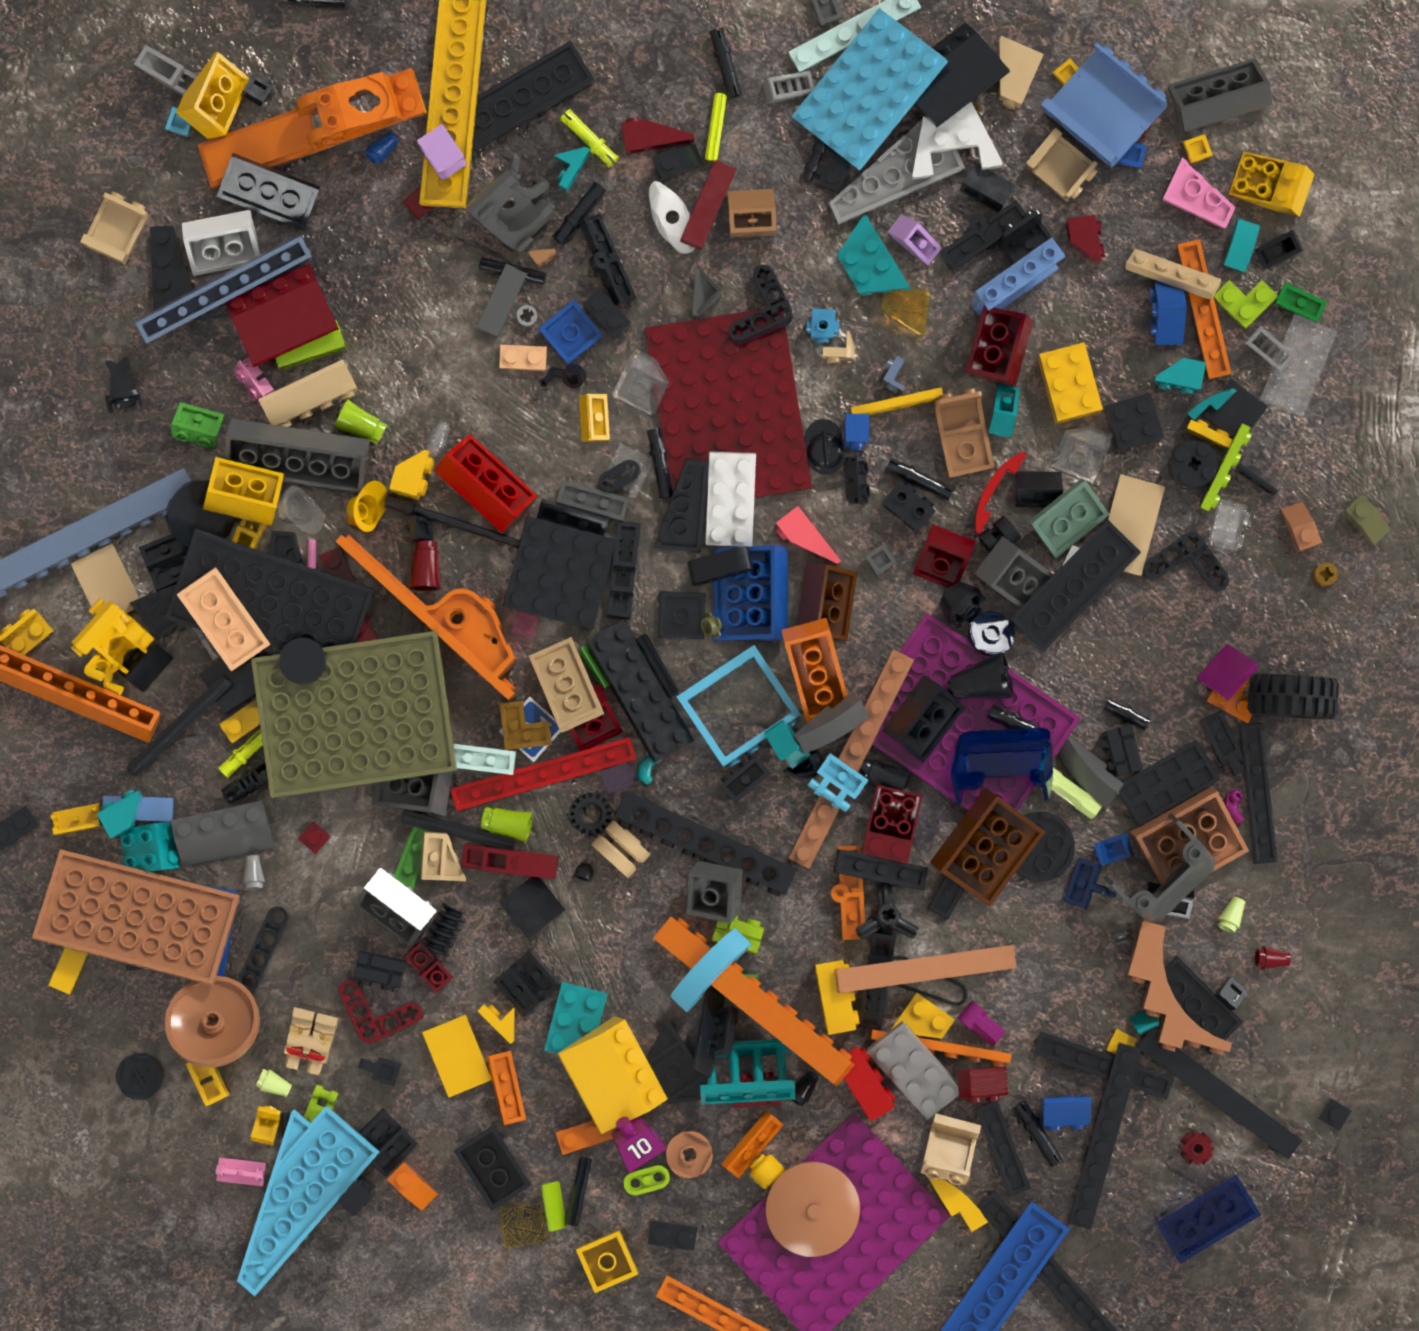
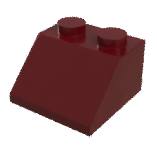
(944, 556)
(598, 729)

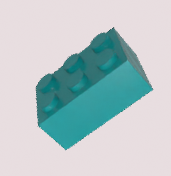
(575, 1015)

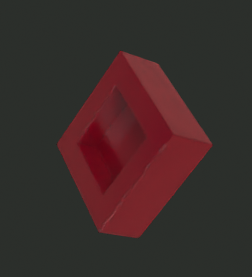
(314, 837)

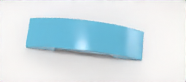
(709, 969)

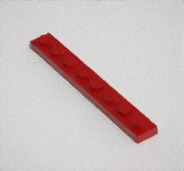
(543, 774)

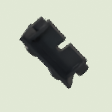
(859, 490)

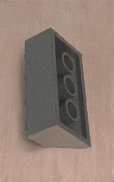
(1220, 94)
(223, 833)

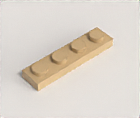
(1173, 274)

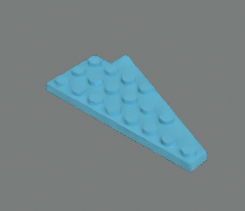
(307, 1179)

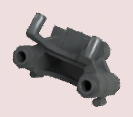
(523, 218)

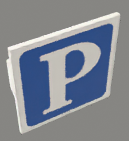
(533, 714)

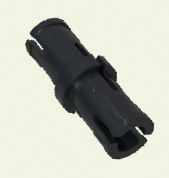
(1127, 713)
(1009, 719)

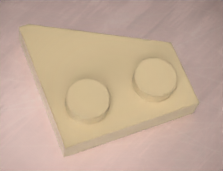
(439, 858)

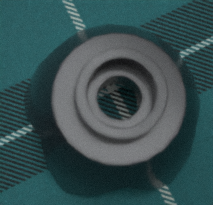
(807, 768)

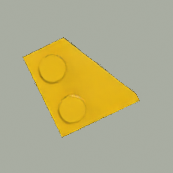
(925, 1018)

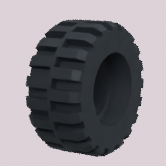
(1293, 696)

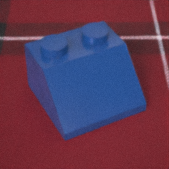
(1065, 1111)

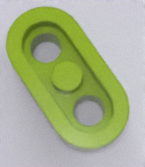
(646, 1179)

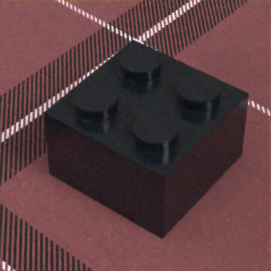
(1133, 422)

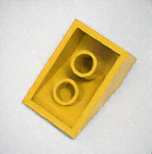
(213, 97)

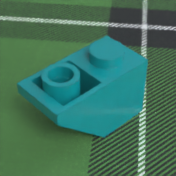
(1184, 375)
(122, 815)

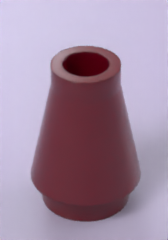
(1271, 958)

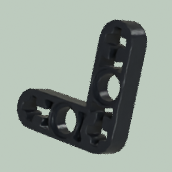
(773, 308)
(1194, 555)

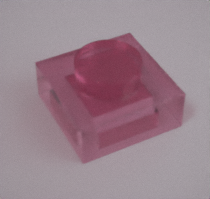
(525, 624)

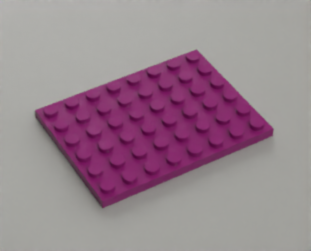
(938, 655)
(892, 1223)

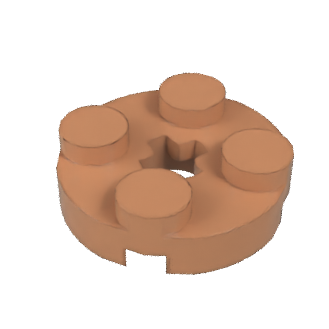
(693, 1167)

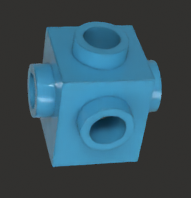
(822, 317)

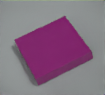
(1227, 672)

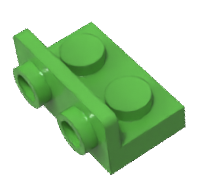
(197, 425)

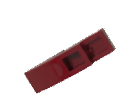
(510, 861)

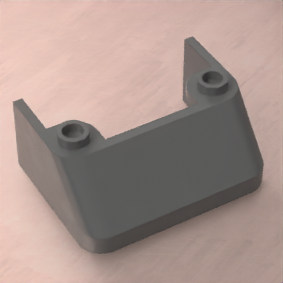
(1196, 868)

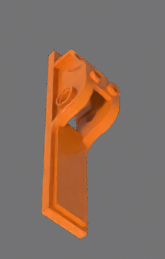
(296, 133)
(468, 639)

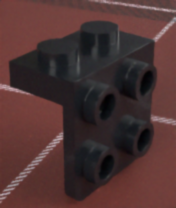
(1024, 236)

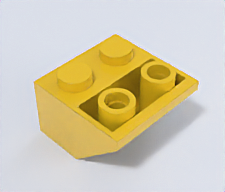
(410, 476)

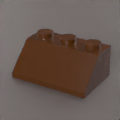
(829, 595)

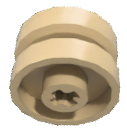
(621, 848)

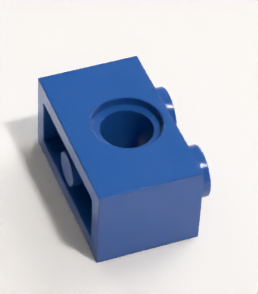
(856, 431)

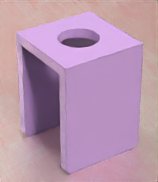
(442, 152)

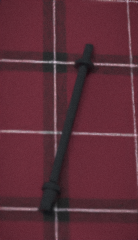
(409, 507)

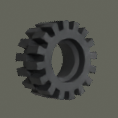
(576, 813)

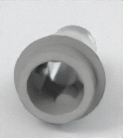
(253, 875)

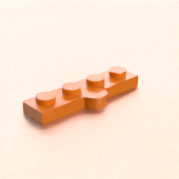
(851, 899)

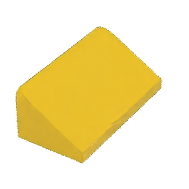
(594, 417)

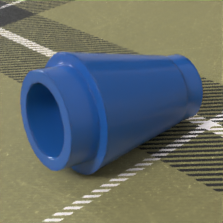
(381, 148)

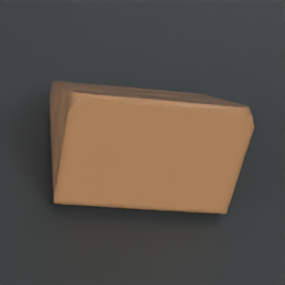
(542, 257)

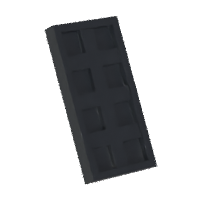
(1167, 783)

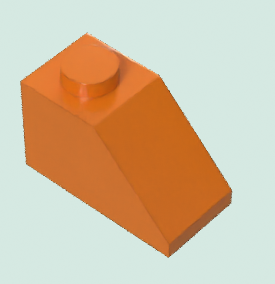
(412, 1186)

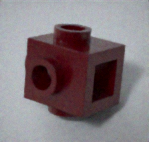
(1187, 1145)

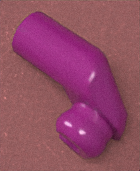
(1232, 802)

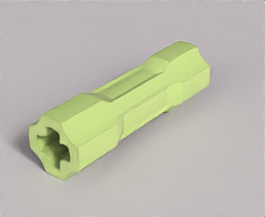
(1076, 796)

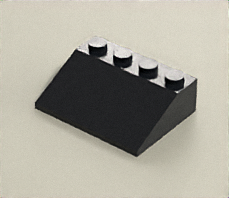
(969, 73)

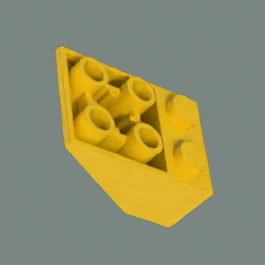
(1272, 183)

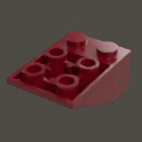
(891, 824)

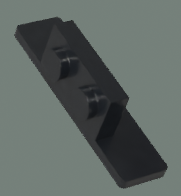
(714, 1032)

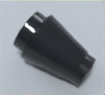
(804, 1088)

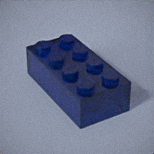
(1207, 1218)

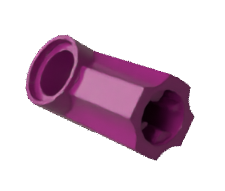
(977, 1020)

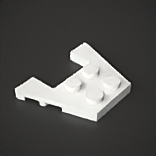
(958, 132)

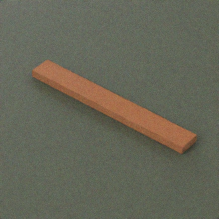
(925, 969)

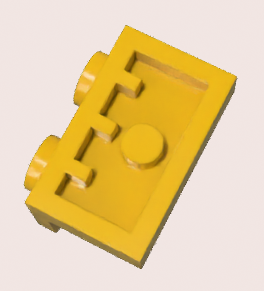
(26, 633)

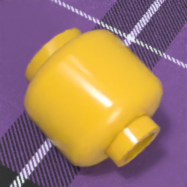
(765, 1170)

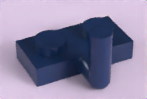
(1085, 883)

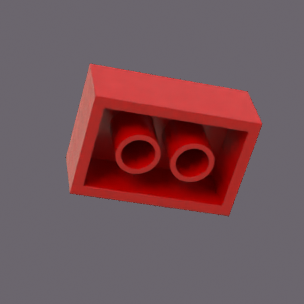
(866, 1085)

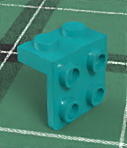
(150, 847)

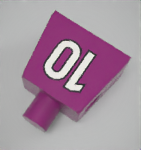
(636, 1142)

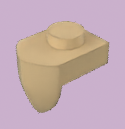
(836, 354)

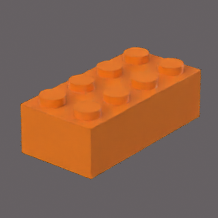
(814, 666)

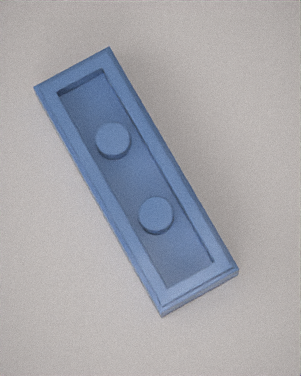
(151, 808)

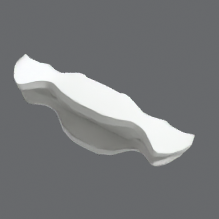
(663, 201)

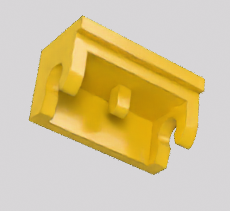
(76, 819)

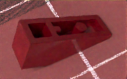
(648, 136)

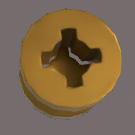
(1322, 577)

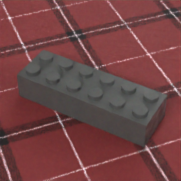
(300, 454)

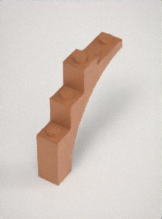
(1176, 1025)

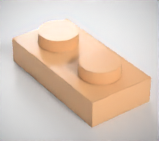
(523, 357)

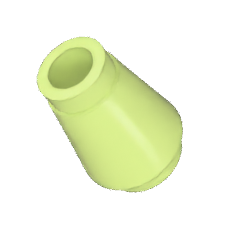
(1232, 914)
(272, 1083)

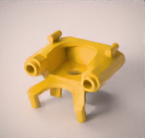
(112, 635)

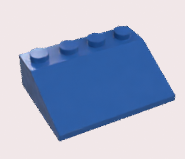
(754, 602)

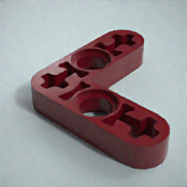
(377, 1023)

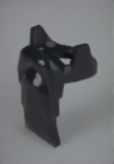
(123, 391)

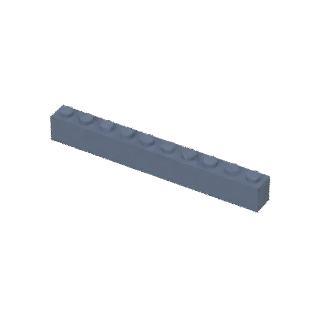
(88, 533)

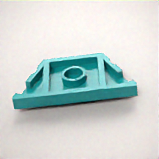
(870, 262)

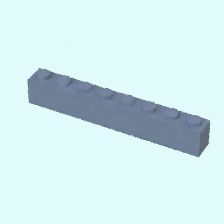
(222, 289)

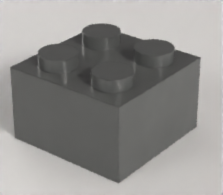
(714, 891)

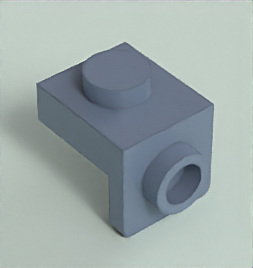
(892, 369)

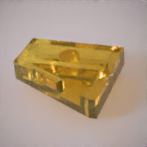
(908, 308)

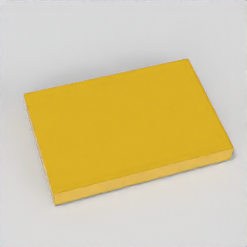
(457, 1056)

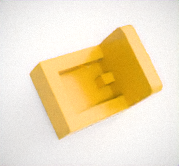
(266, 1125)

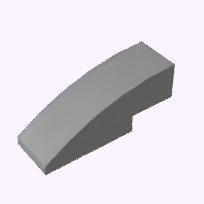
(165, 70)

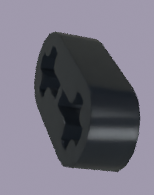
(616, 471)

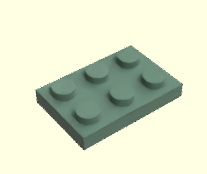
(1068, 518)

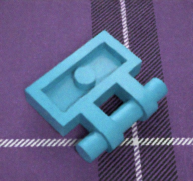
(842, 777)

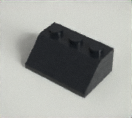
(923, 718)

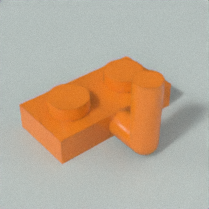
(1235, 706)

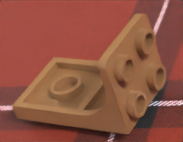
(963, 433)

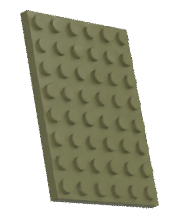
(363, 722)

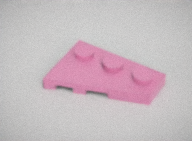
(1196, 196)

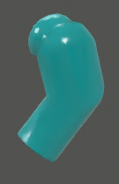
(644, 770)

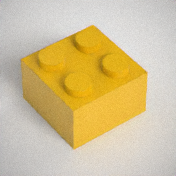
(607, 1261)

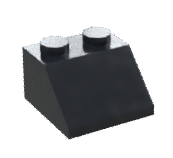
(532, 906)

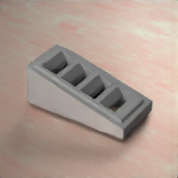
(770, 91)
(1254, 339)

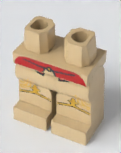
(304, 1045)

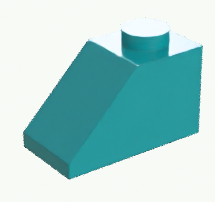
(1004, 410)

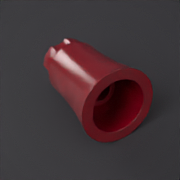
(425, 567)

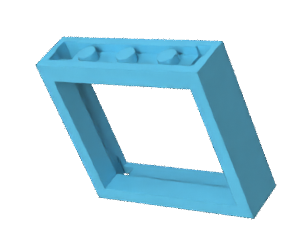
(752, 745)

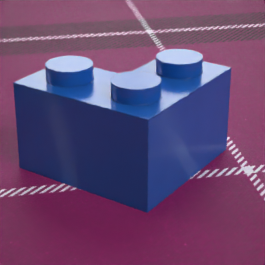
(1169, 314)

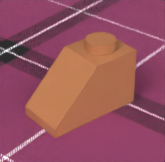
(1300, 527)

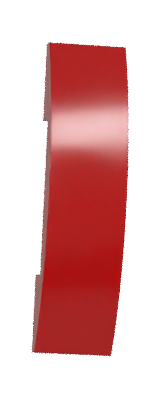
(981, 514)

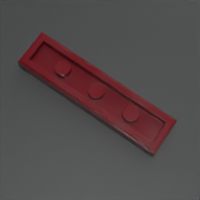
(708, 205)

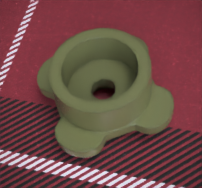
(711, 625)

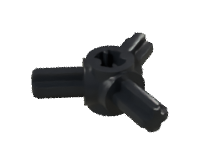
(877, 920)

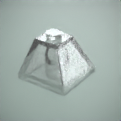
(641, 383)
(1082, 453)

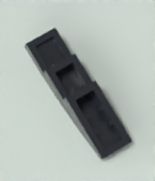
(623, 570)
(874, 999)

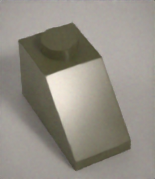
(1366, 519)

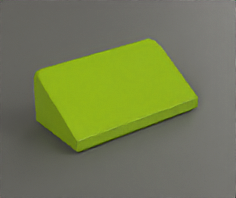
(553, 1206)

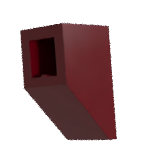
(1084, 238)

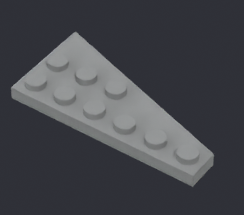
(892, 178)

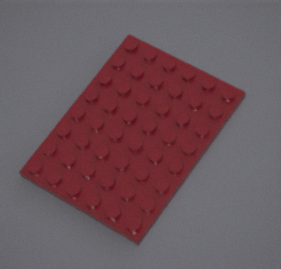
(731, 399)

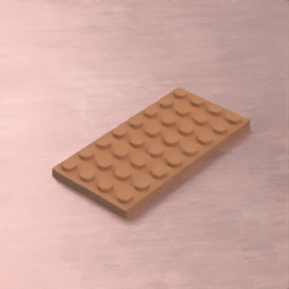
(136, 917)

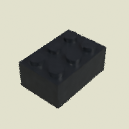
(493, 1167)

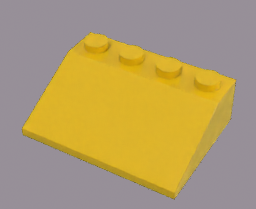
(612, 1074)

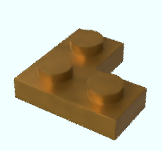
(518, 733)

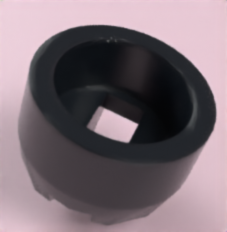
(584, 872)

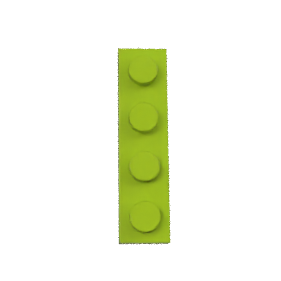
(1230, 459)

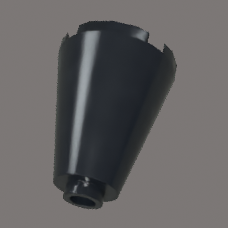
(983, 680)

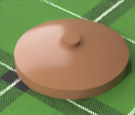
(212, 1022)
(812, 1209)

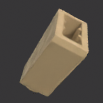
(1022, 65)

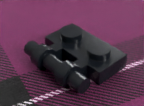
(834, 171)

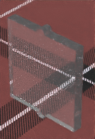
(645, 463)

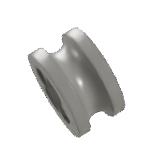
(520, 312)

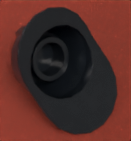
(824, 446)

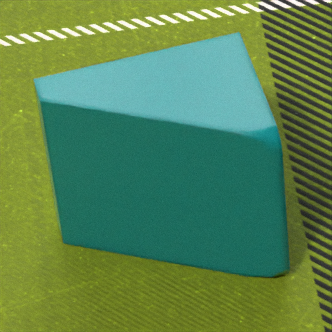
(1143, 1022)

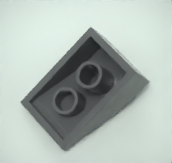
(1012, 572)
(417, 794)

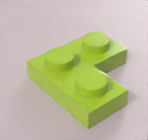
(1245, 308)

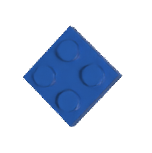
(571, 332)

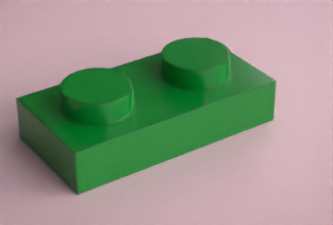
(1300, 302)

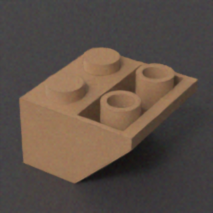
(752, 213)

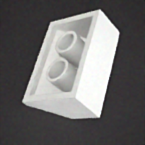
(220, 242)

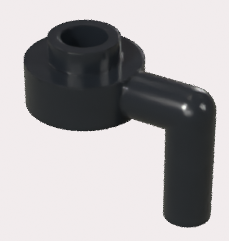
(572, 376)

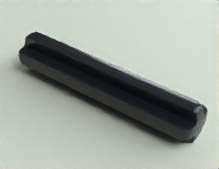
(497, 267)
(657, 665)
(578, 1191)

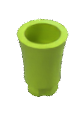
(359, 423)
(508, 823)

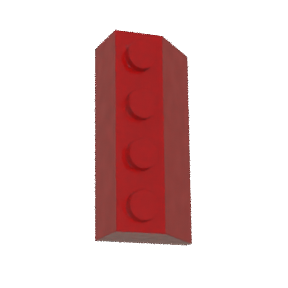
(485, 483)

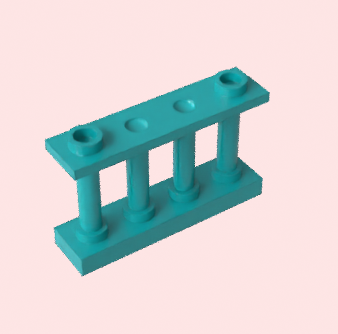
(758, 1089)

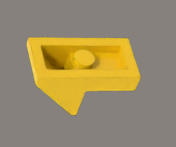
(505, 1027)

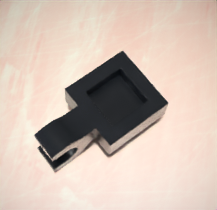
(384, 1070)

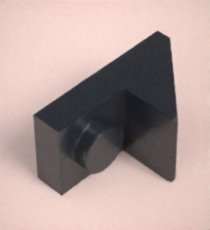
(1278, 250)

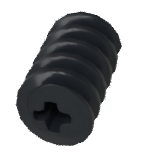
(444, 930)

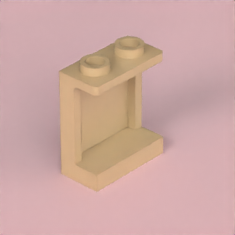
(1061, 166)
(116, 228)
(950, 1149)

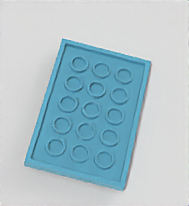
(869, 89)

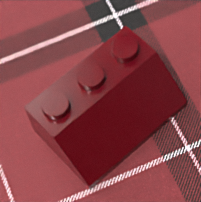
(999, 346)

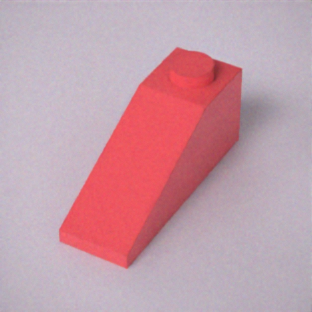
(802, 534)

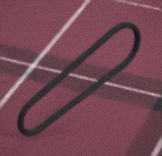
(934, 996)

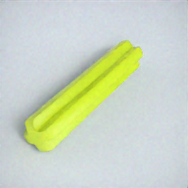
(715, 127)

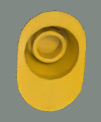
(367, 507)

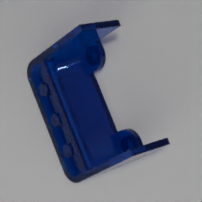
(1002, 754)

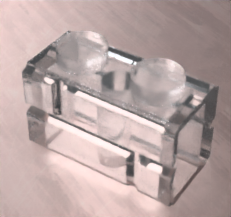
(1228, 525)

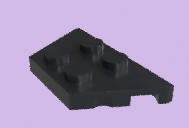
(673, 1067)

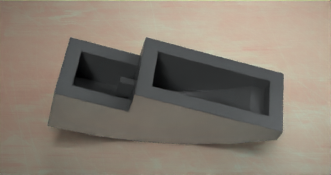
(831, 724)
(1089, 772)

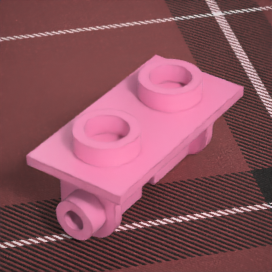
(248, 376)
(240, 1171)

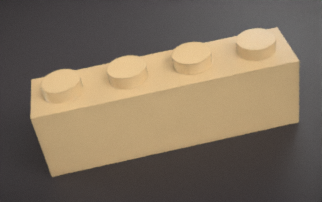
(309, 394)

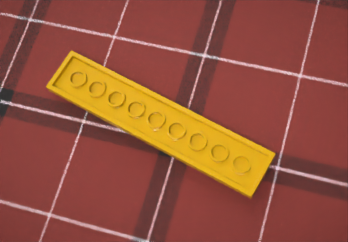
(454, 95)

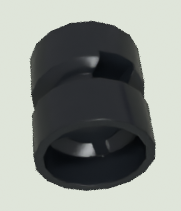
(1001, 527)

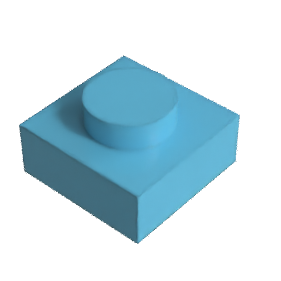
(177, 124)

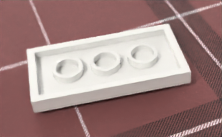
(730, 499)

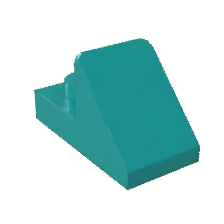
(574, 161)
(785, 744)

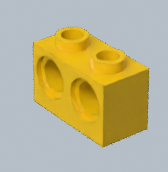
(209, 1083)

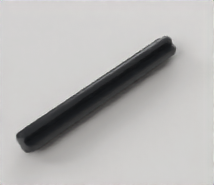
(457, 830)

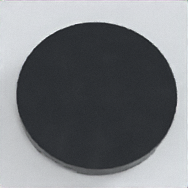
(186, 513)
(1052, 852)

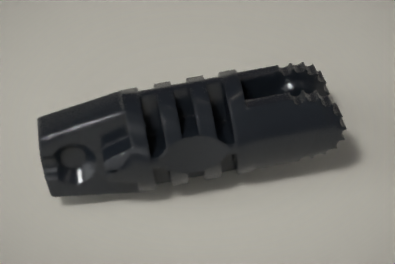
(246, 784)

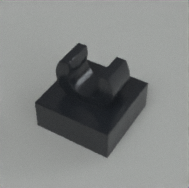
(420, 529)

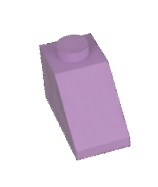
(914, 239)

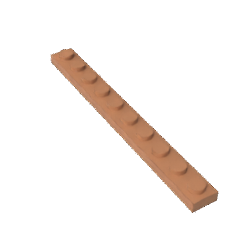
(853, 755)

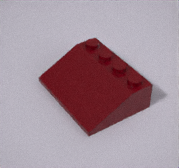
(281, 315)

